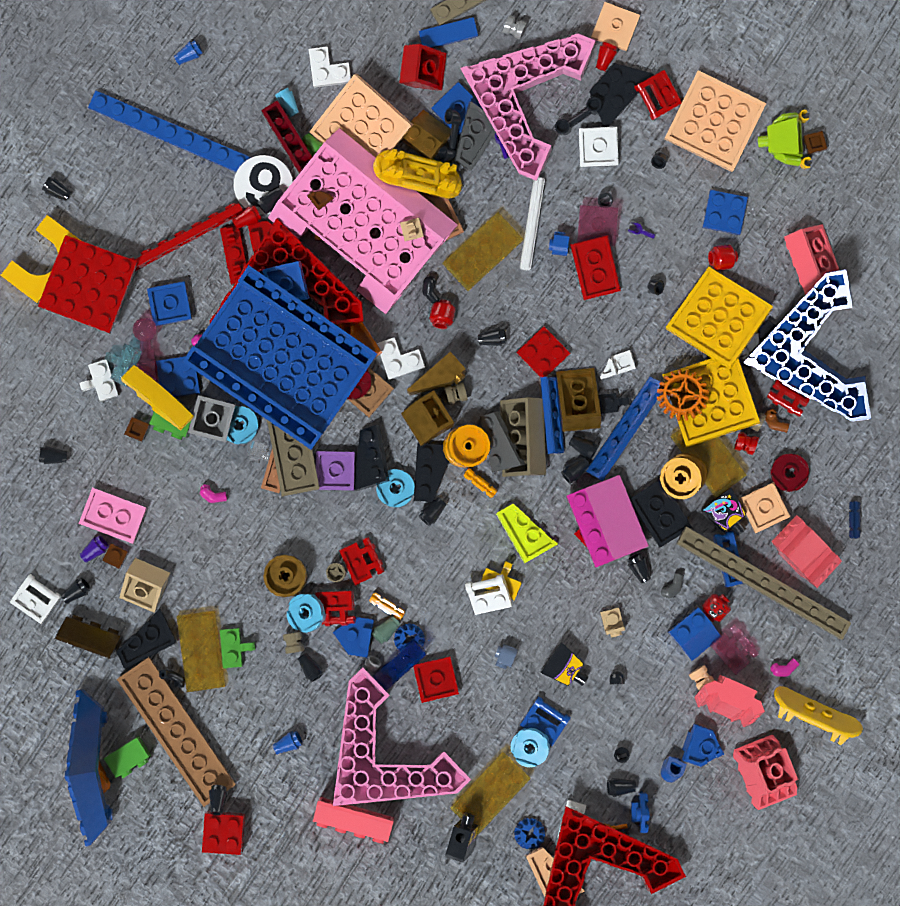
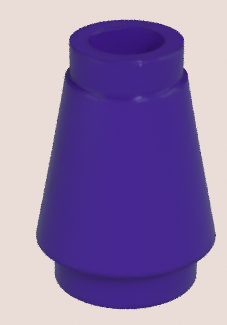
(94, 549)

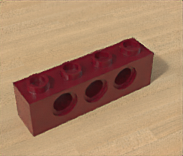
(287, 135)

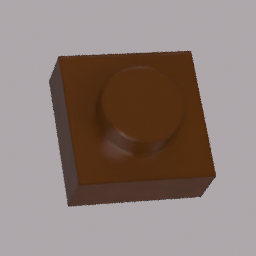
(815, 142)
(137, 429)
(115, 556)

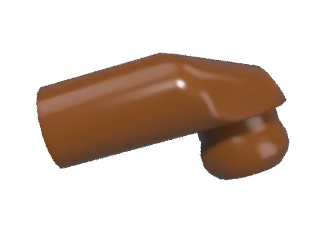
(774, 423)

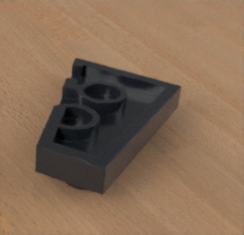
(371, 460)
(429, 471)
(147, 641)

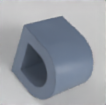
(505, 656)

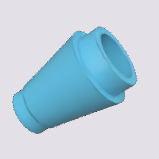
(287, 102)

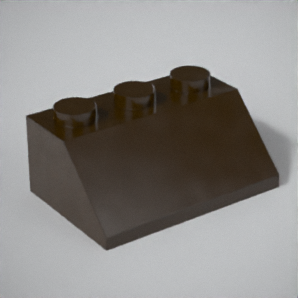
(89, 636)

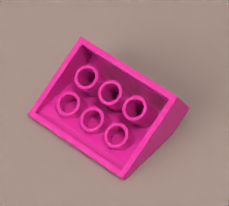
(607, 521)

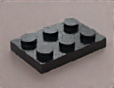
(660, 513)

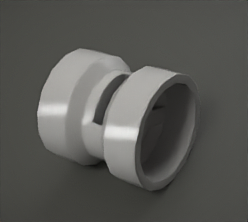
(514, 27)

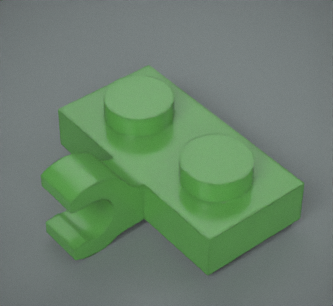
(232, 648)

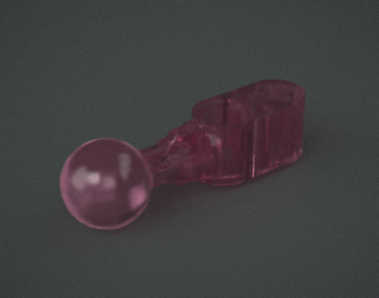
(145, 330)

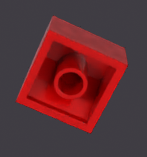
(422, 67)

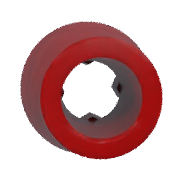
(605, 56)
(246, 217)

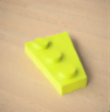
(525, 535)

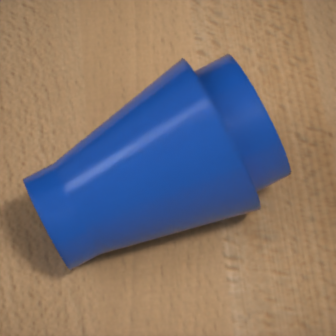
(189, 52)
(288, 743)

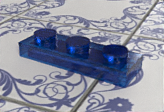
(399, 664)

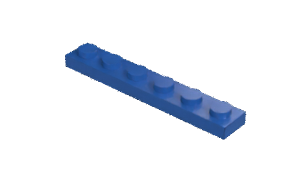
(625, 429)

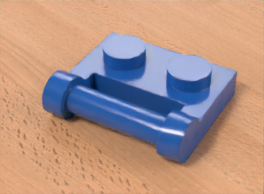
(536, 721)

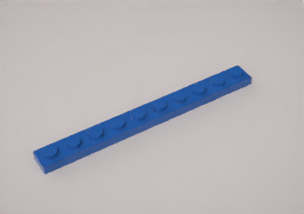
(167, 131)

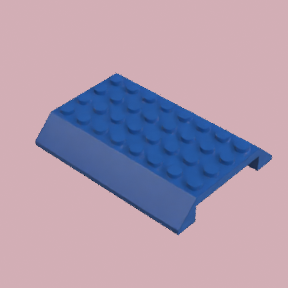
(280, 357)

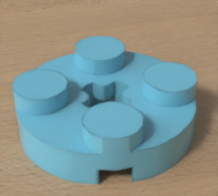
(249, 428)
(405, 492)
(316, 613)
(539, 741)

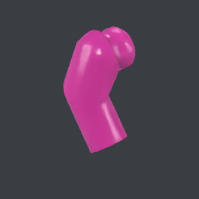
(210, 496)
(784, 670)

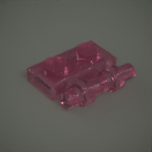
(729, 652)

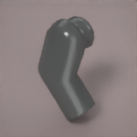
(673, 589)

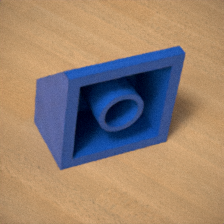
(694, 633)

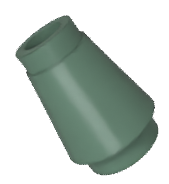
(384, 631)

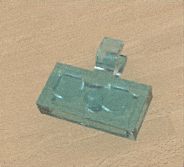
(128, 357)

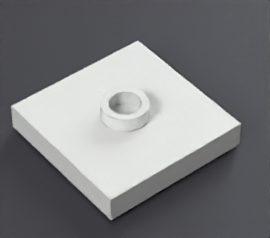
(598, 146)

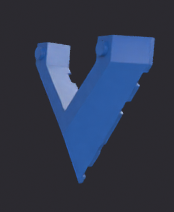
(784, 352)
(82, 767)

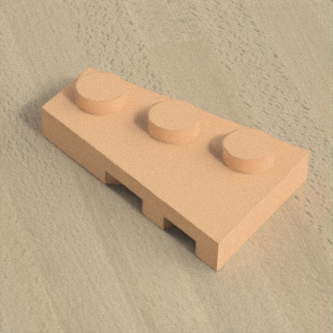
(541, 864)

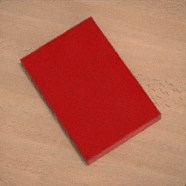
(595, 267)

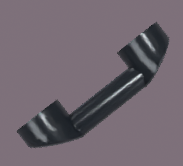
(593, 106)
(452, 117)

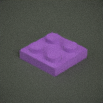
(335, 470)

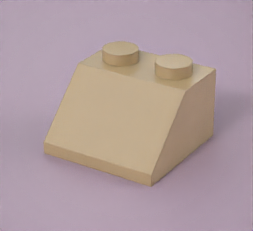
(144, 585)

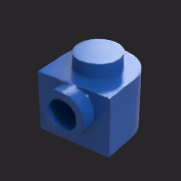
(559, 244)
(672, 769)

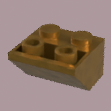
(427, 418)

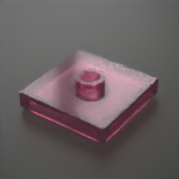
(597, 222)

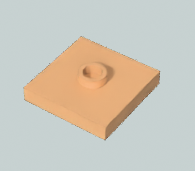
(615, 26)
(764, 507)

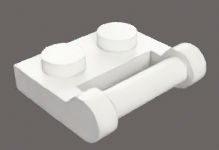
(491, 599)
(32, 604)

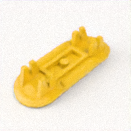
(418, 173)
(817, 714)

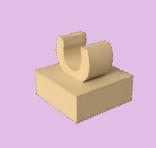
(412, 229)

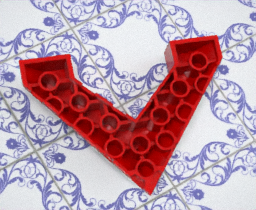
(323, 287)
(589, 839)

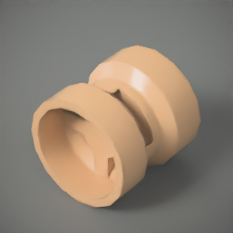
(698, 674)

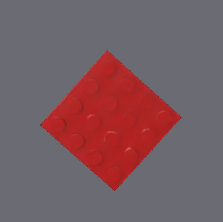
(87, 284)

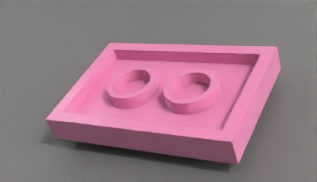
(112, 515)

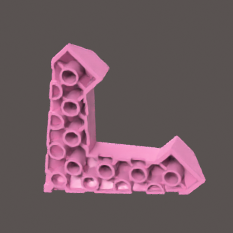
(501, 78)
(359, 777)

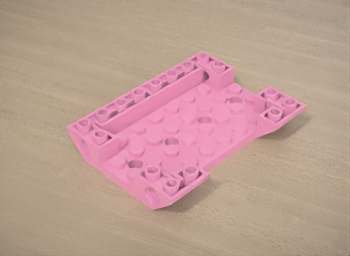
(349, 178)

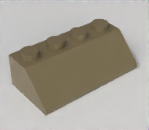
(526, 429)

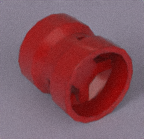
(746, 443)

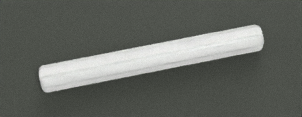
(532, 224)

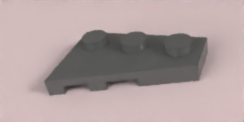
(502, 450)

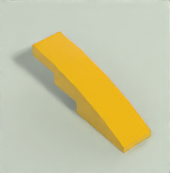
(155, 395)

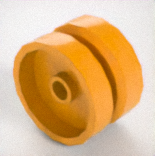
(477, 446)

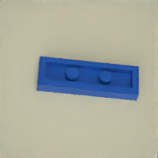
(449, 33)

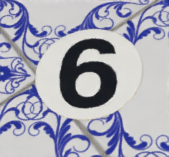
(259, 177)

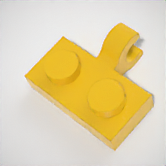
(512, 584)

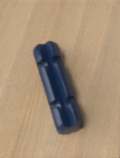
(854, 520)

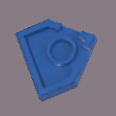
(356, 637)
(701, 746)
(640, 812)

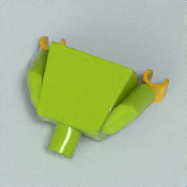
(785, 139)

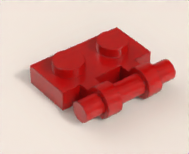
(794, 395)
(356, 563)
(337, 601)

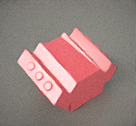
(806, 552)
(731, 700)
(766, 771)

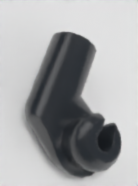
(427, 289)
(172, 675)

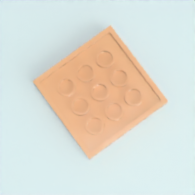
(363, 117)
(715, 121)

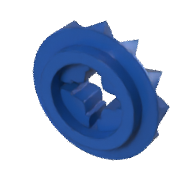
(410, 629)
(527, 824)

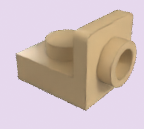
(612, 622)

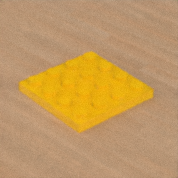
(719, 317)
(728, 406)

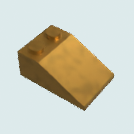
(440, 375)
(578, 399)

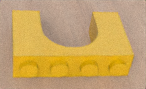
(32, 284)

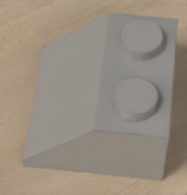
(211, 419)

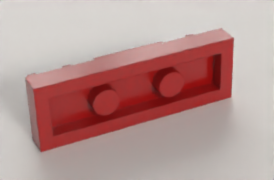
(233, 252)

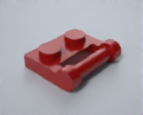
(663, 91)

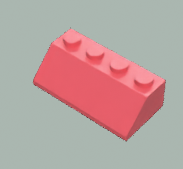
(811, 255)
(353, 819)

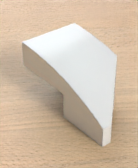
(619, 364)

